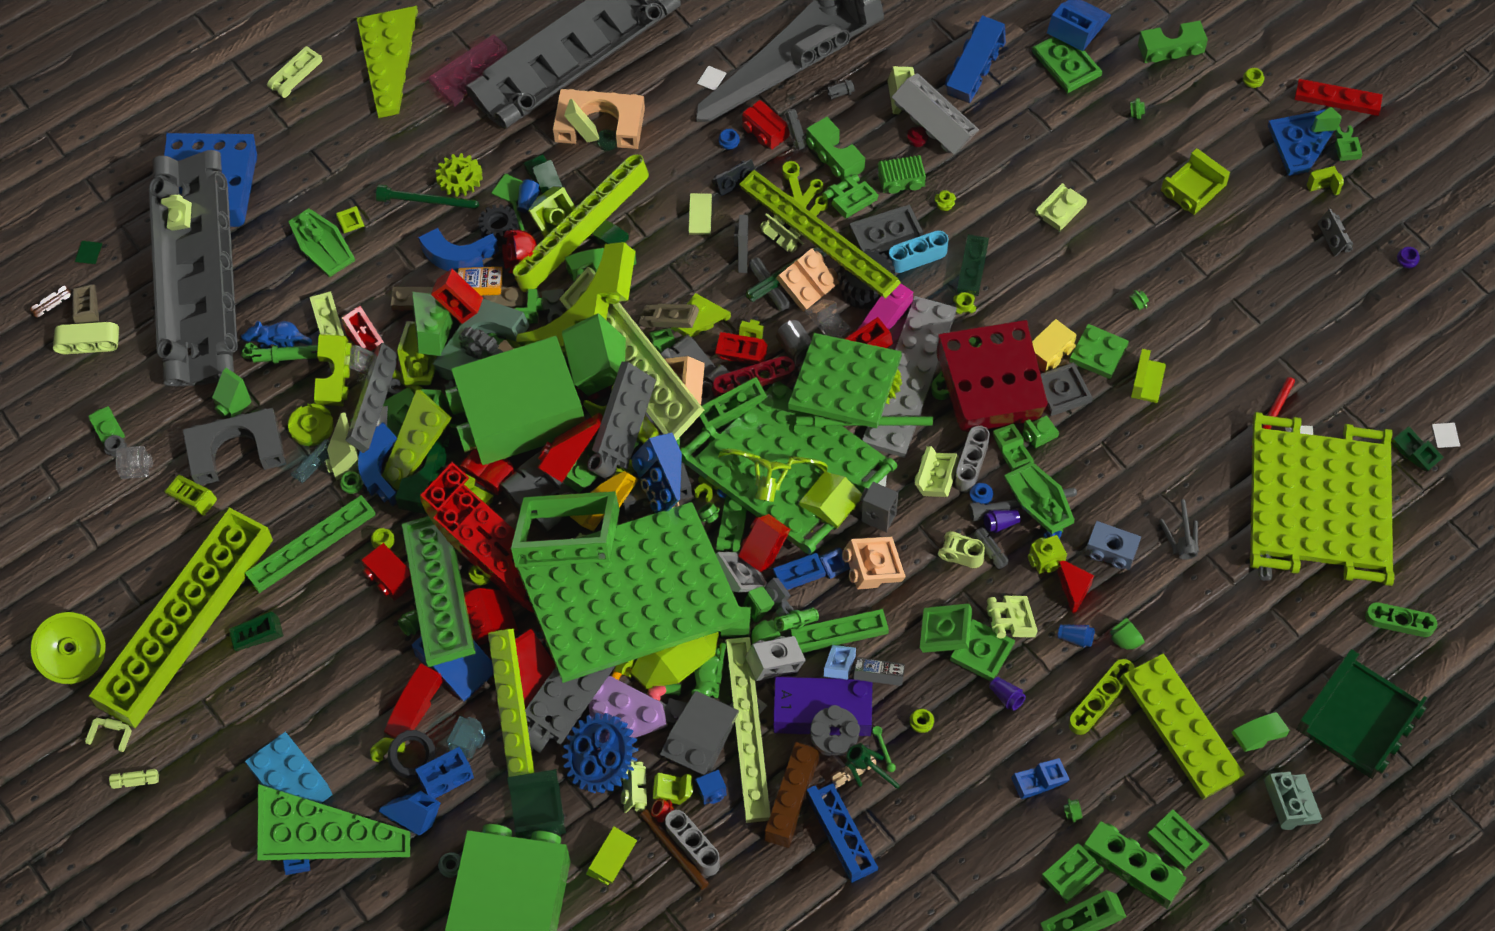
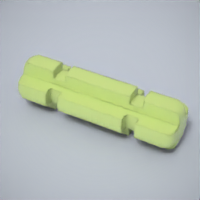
(134, 778)

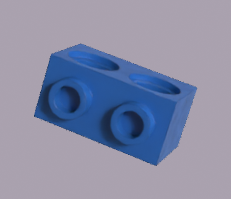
(445, 773)

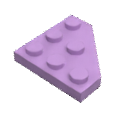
(632, 706)

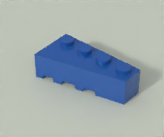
(976, 59)

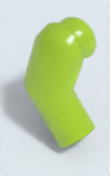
(381, 748)

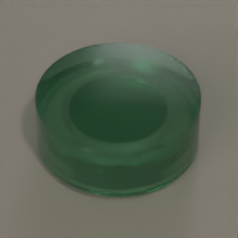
(607, 140)

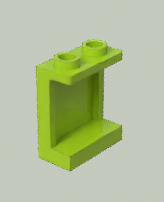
(1196, 182)

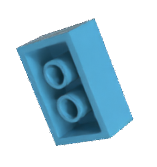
(287, 769)

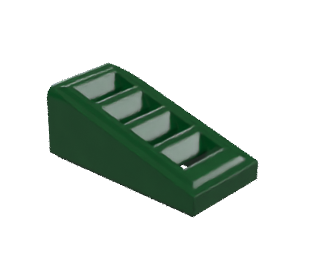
(258, 638)

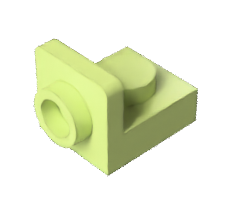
(178, 212)

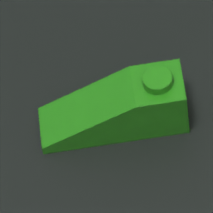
(733, 404)
(1088, 915)

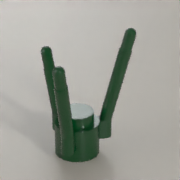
(860, 758)

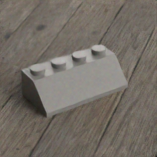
(934, 114)

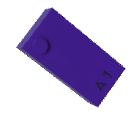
(802, 698)

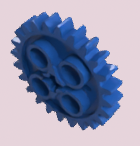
(600, 753)

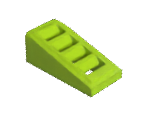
(200, 504)

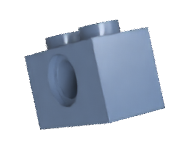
(1106, 535)

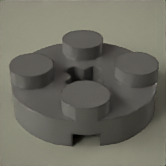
(835, 717)

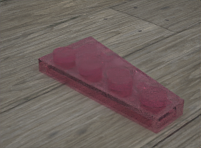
(456, 75)

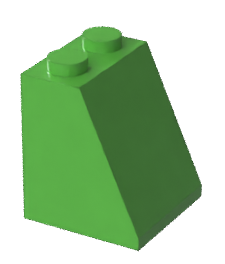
(594, 353)

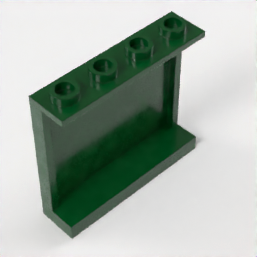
(1361, 716)

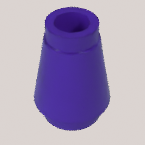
(1000, 519)
(1008, 693)

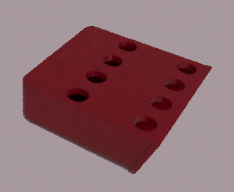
(994, 381)

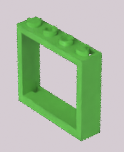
(566, 550)

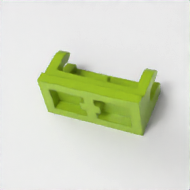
(611, 856)

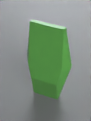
(321, 242)
(1040, 497)

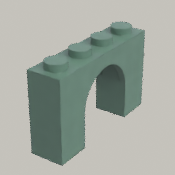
(490, 319)

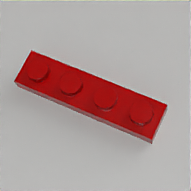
(1338, 97)

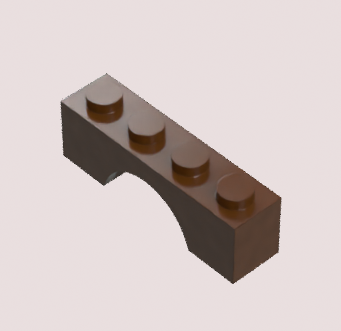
(791, 795)

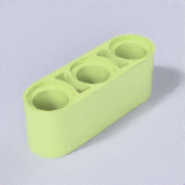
(86, 338)

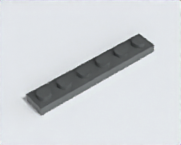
(372, 398)

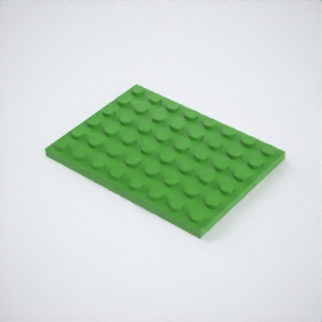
(648, 598)

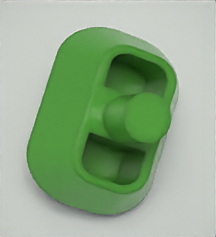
(247, 351)

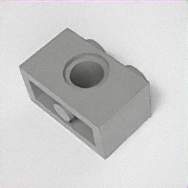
(775, 657)

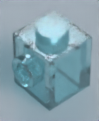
(468, 735)

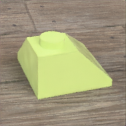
(342, 455)

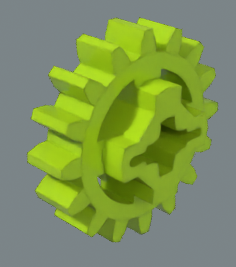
(459, 175)

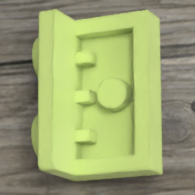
(936, 473)

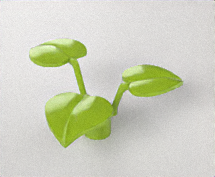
(767, 486)

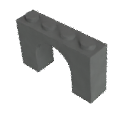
(205, 439)

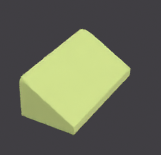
(581, 122)

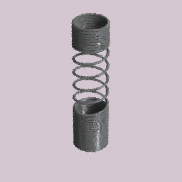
(794, 341)

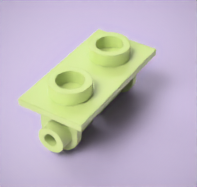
(787, 239)
(631, 794)

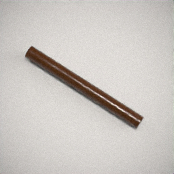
(674, 849)

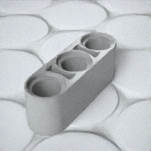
(972, 449)
(696, 853)

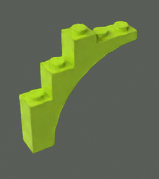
(608, 286)

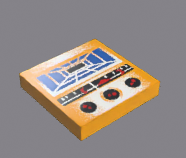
(483, 279)

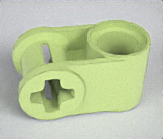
(960, 549)

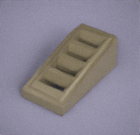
(86, 308)

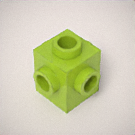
(1047, 554)

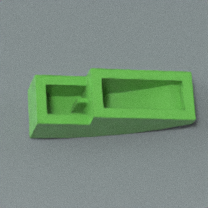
(578, 262)

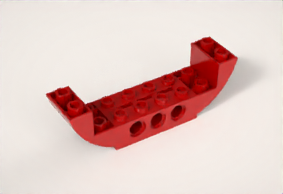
(474, 531)

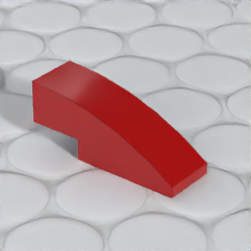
(414, 701)

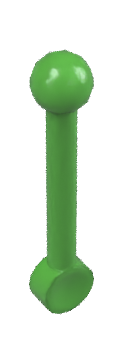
(877, 731)

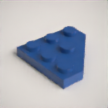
(1297, 142)

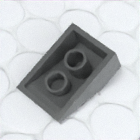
(700, 733)

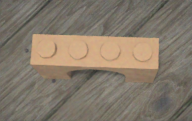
(626, 108)

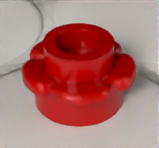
(661, 809)

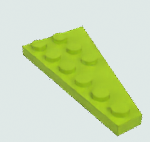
(387, 51)

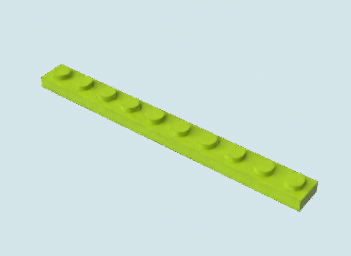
(820, 234)

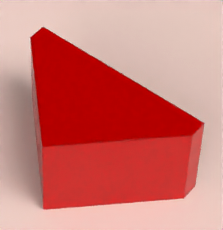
(360, 329)
(1075, 583)

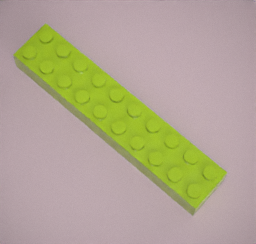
(181, 618)

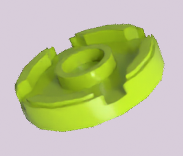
(310, 424)

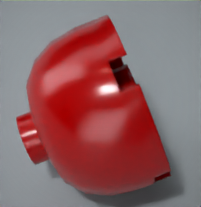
(517, 247)

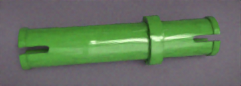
(284, 353)

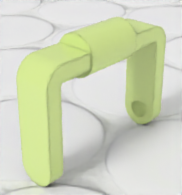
(111, 724)

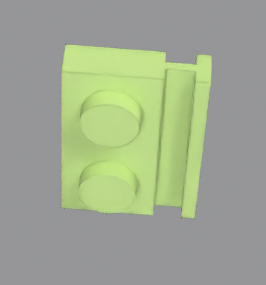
(1061, 207)

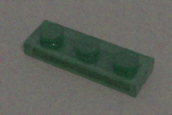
(973, 265)

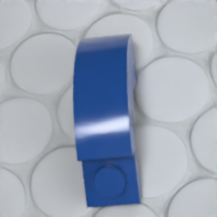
(452, 256)
(371, 463)

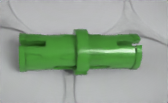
(796, 619)

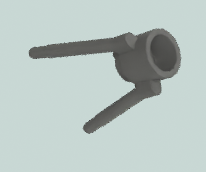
(1186, 546)

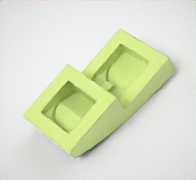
(700, 214)

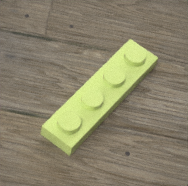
(327, 317)

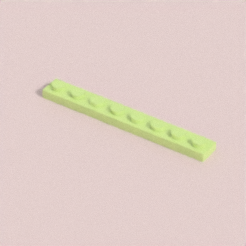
(748, 732)

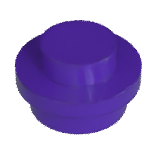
(1408, 257)

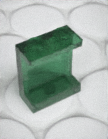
(536, 803)

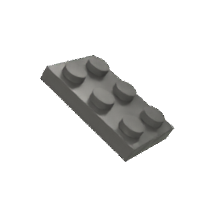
(886, 230)

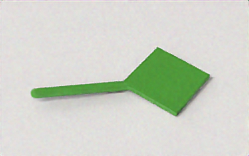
(508, 190)

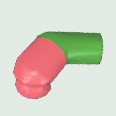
(657, 691)

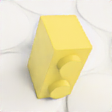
(1053, 345)

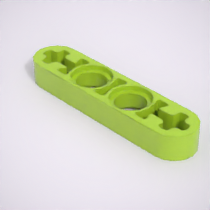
(1100, 695)

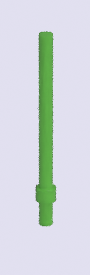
(820, 421)

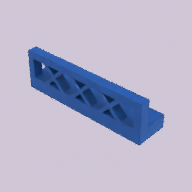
(833, 832)

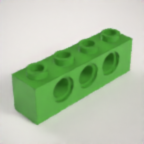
(1139, 877)

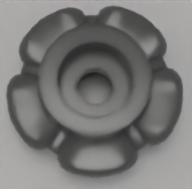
(113, 441)

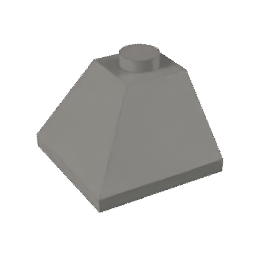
(739, 574)

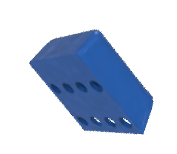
(236, 165)

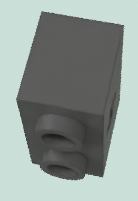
(879, 506)

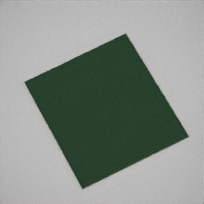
(88, 252)

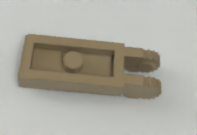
(669, 315)

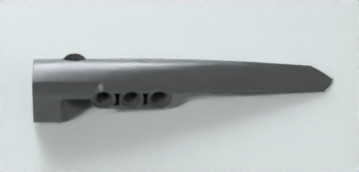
(809, 38)

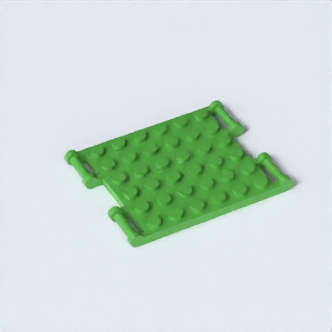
(772, 434)

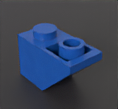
(412, 811)

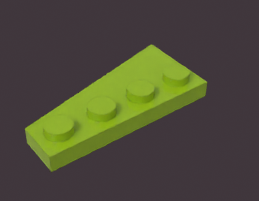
(417, 435)

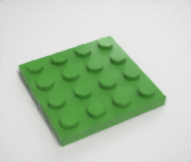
(845, 380)

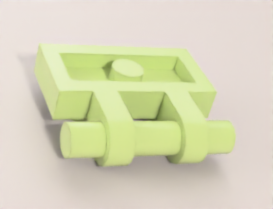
(1018, 614)

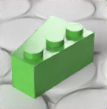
(432, 323)

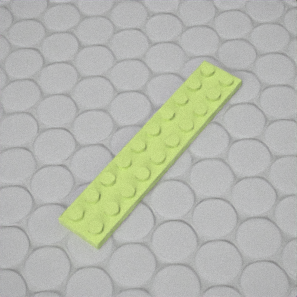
(671, 402)

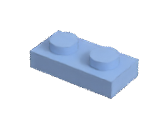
(839, 662)

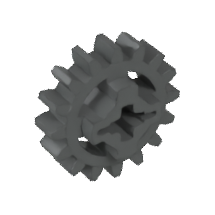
(478, 343)

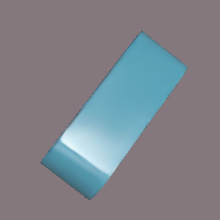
(927, 248)

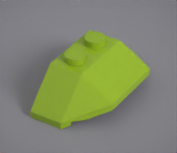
(674, 663)

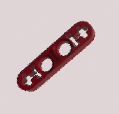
(752, 372)

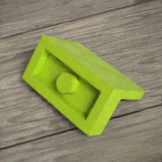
(1148, 378)

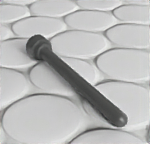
(978, 510)

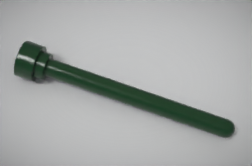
(384, 193)

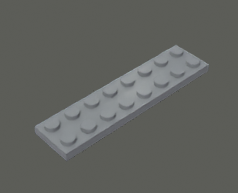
(917, 371)

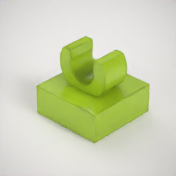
(751, 329)

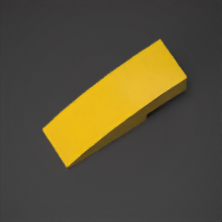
(622, 484)

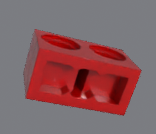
(741, 348)

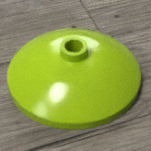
(50, 653)

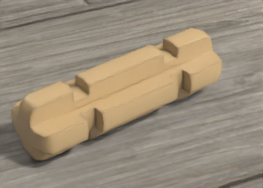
(839, 778)

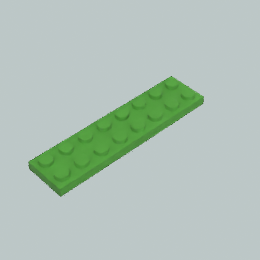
(437, 593)

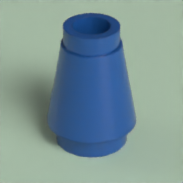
(527, 195)
(1077, 634)

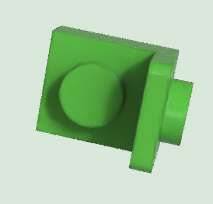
(105, 424)
(1039, 431)

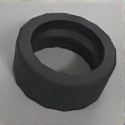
(415, 735)

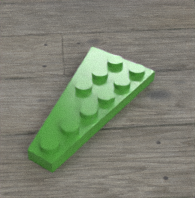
(309, 830)

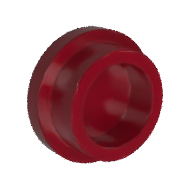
(917, 136)

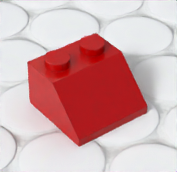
(488, 612)

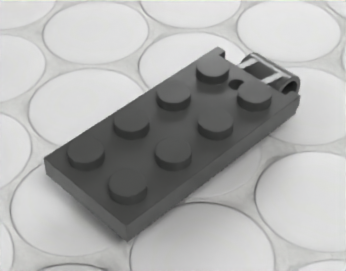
(621, 420)
(563, 704)

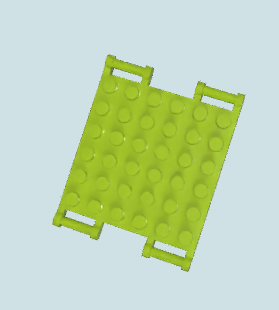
(1321, 499)

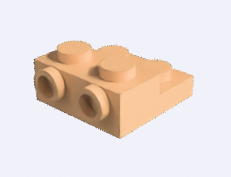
(808, 279)
(873, 562)

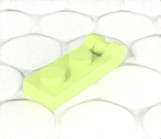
(294, 71)

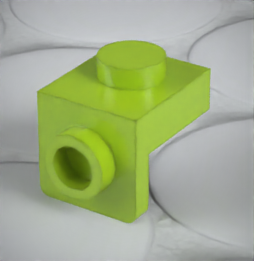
(1324, 178)
(672, 787)

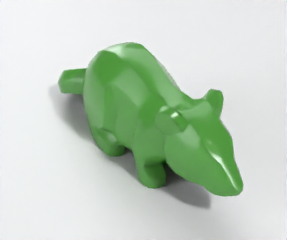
(710, 674)

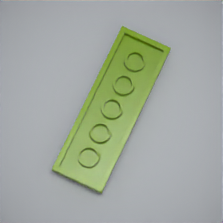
(1183, 726)

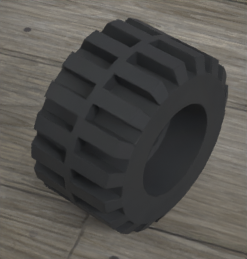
(858, 291)

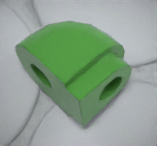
(764, 631)
(1126, 635)

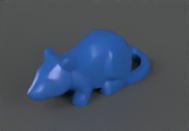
(279, 334)

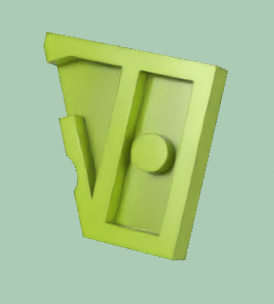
(708, 315)

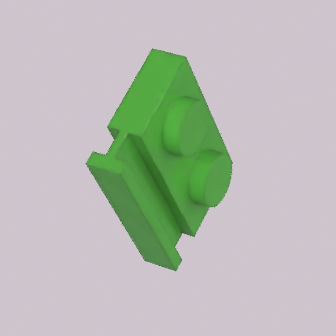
(1178, 839)
(1072, 873)

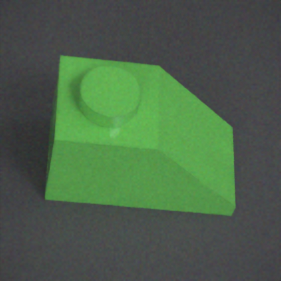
(230, 395)

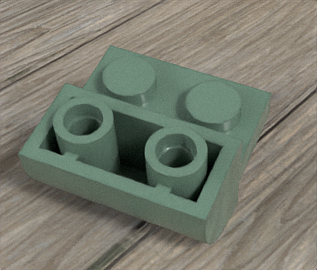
(1292, 800)

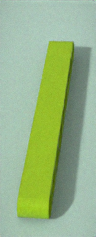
(581, 223)

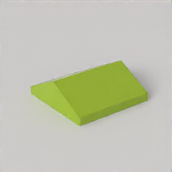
(831, 498)

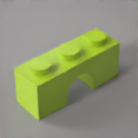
(332, 390)

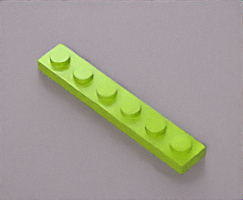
(511, 702)

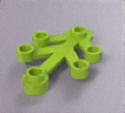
(792, 166)

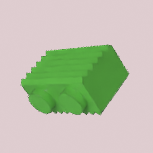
(901, 174)

